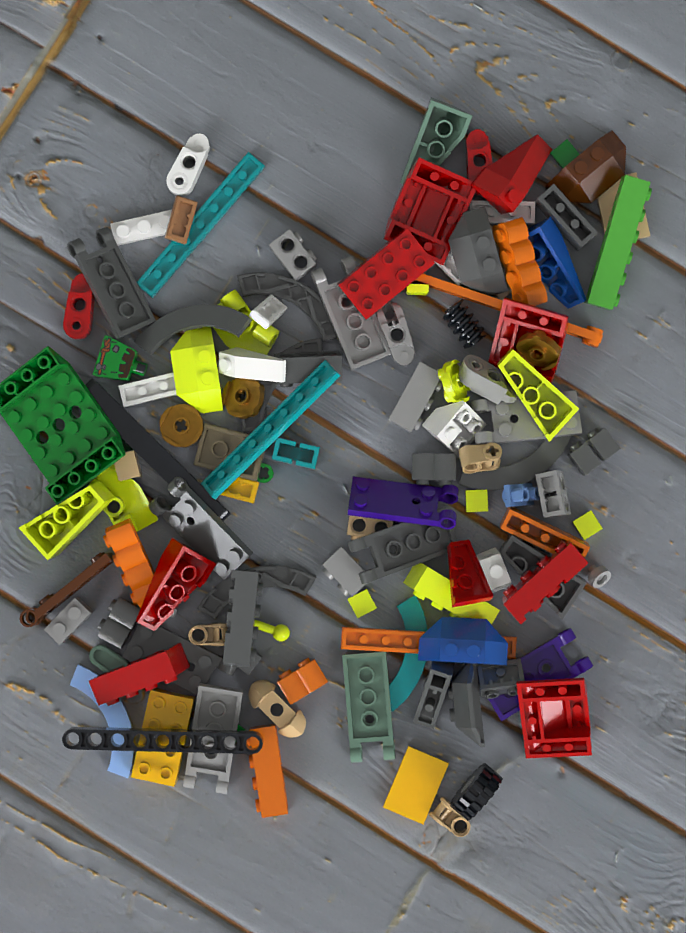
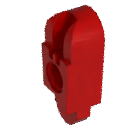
(477, 145)
(79, 291)

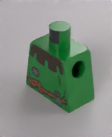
(118, 361)

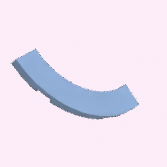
(116, 717)

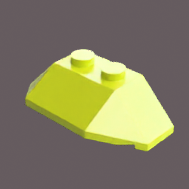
(197, 370)

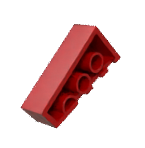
(543, 581)

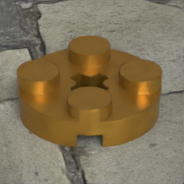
(548, 348)
(252, 402)
(169, 428)

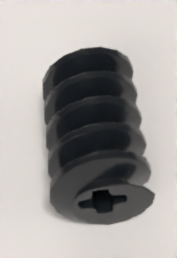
(463, 324)

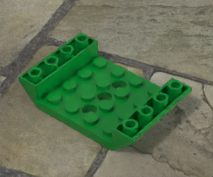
(33, 402)

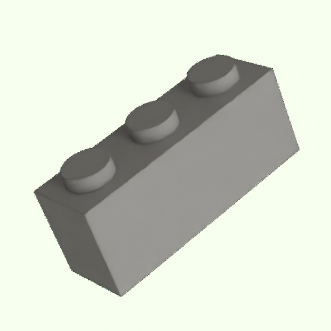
(416, 398)

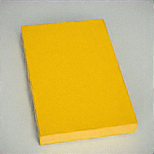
(415, 785)

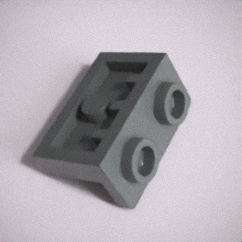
(500, 679)

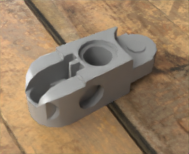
(402, 350)
(486, 380)

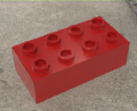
(386, 273)

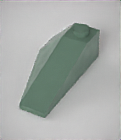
(438, 134)

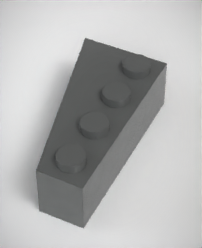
(524, 557)
(241, 619)

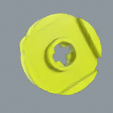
(454, 388)

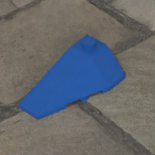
(555, 263)

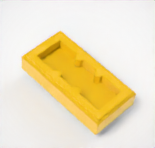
(243, 490)

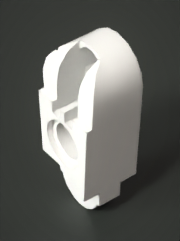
(196, 149)

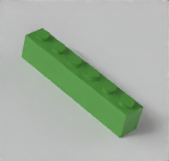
(617, 242)

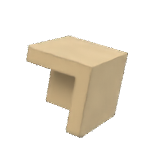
(128, 466)

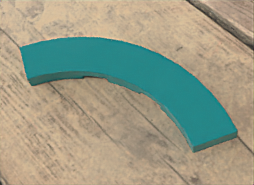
(411, 668)

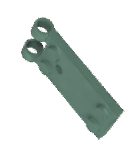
(368, 694)

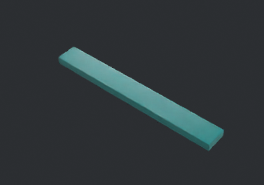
(202, 224)
(270, 429)

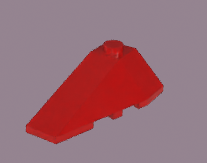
(510, 177)

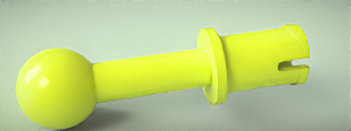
(280, 632)

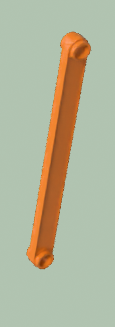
(590, 336)

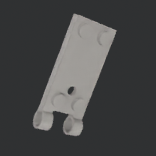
(359, 338)
(523, 430)
(214, 710)

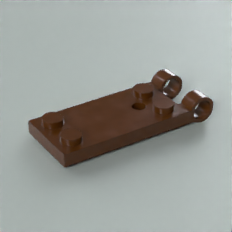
(52, 601)

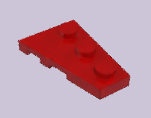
(466, 576)

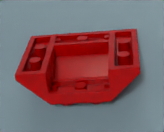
(430, 207)
(521, 318)
(555, 717)

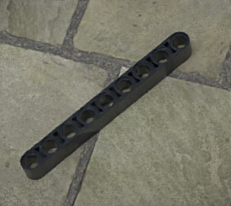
(149, 448)
(153, 745)

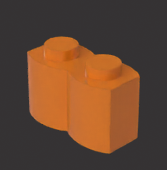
(302, 680)

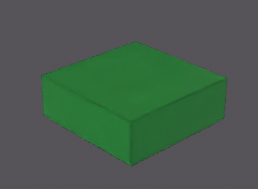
(564, 153)

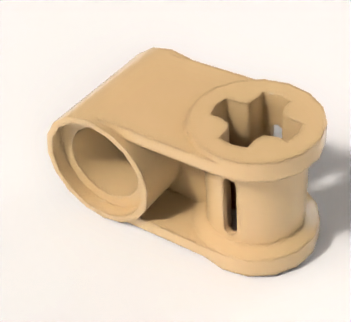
(478, 458)
(212, 634)
(449, 817)

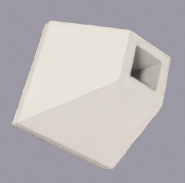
(454, 425)

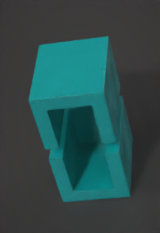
(286, 452)

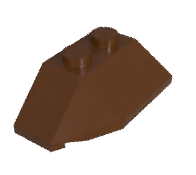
(592, 170)

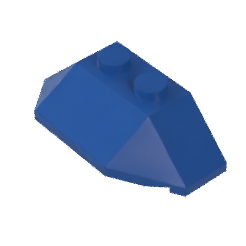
(463, 642)

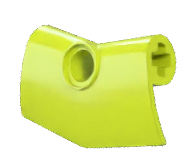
(255, 336)
(130, 497)

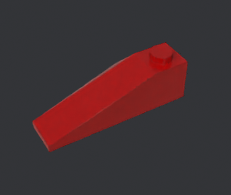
(175, 578)

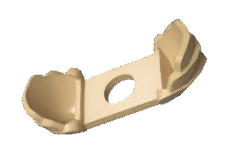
(262, 695)

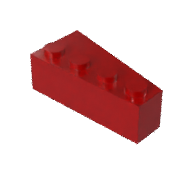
(139, 675)

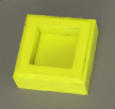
(417, 289)
(476, 500)
(587, 525)
(362, 603)

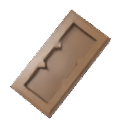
(180, 219)

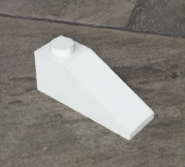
(251, 365)

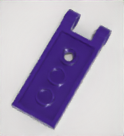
(394, 502)
(532, 664)

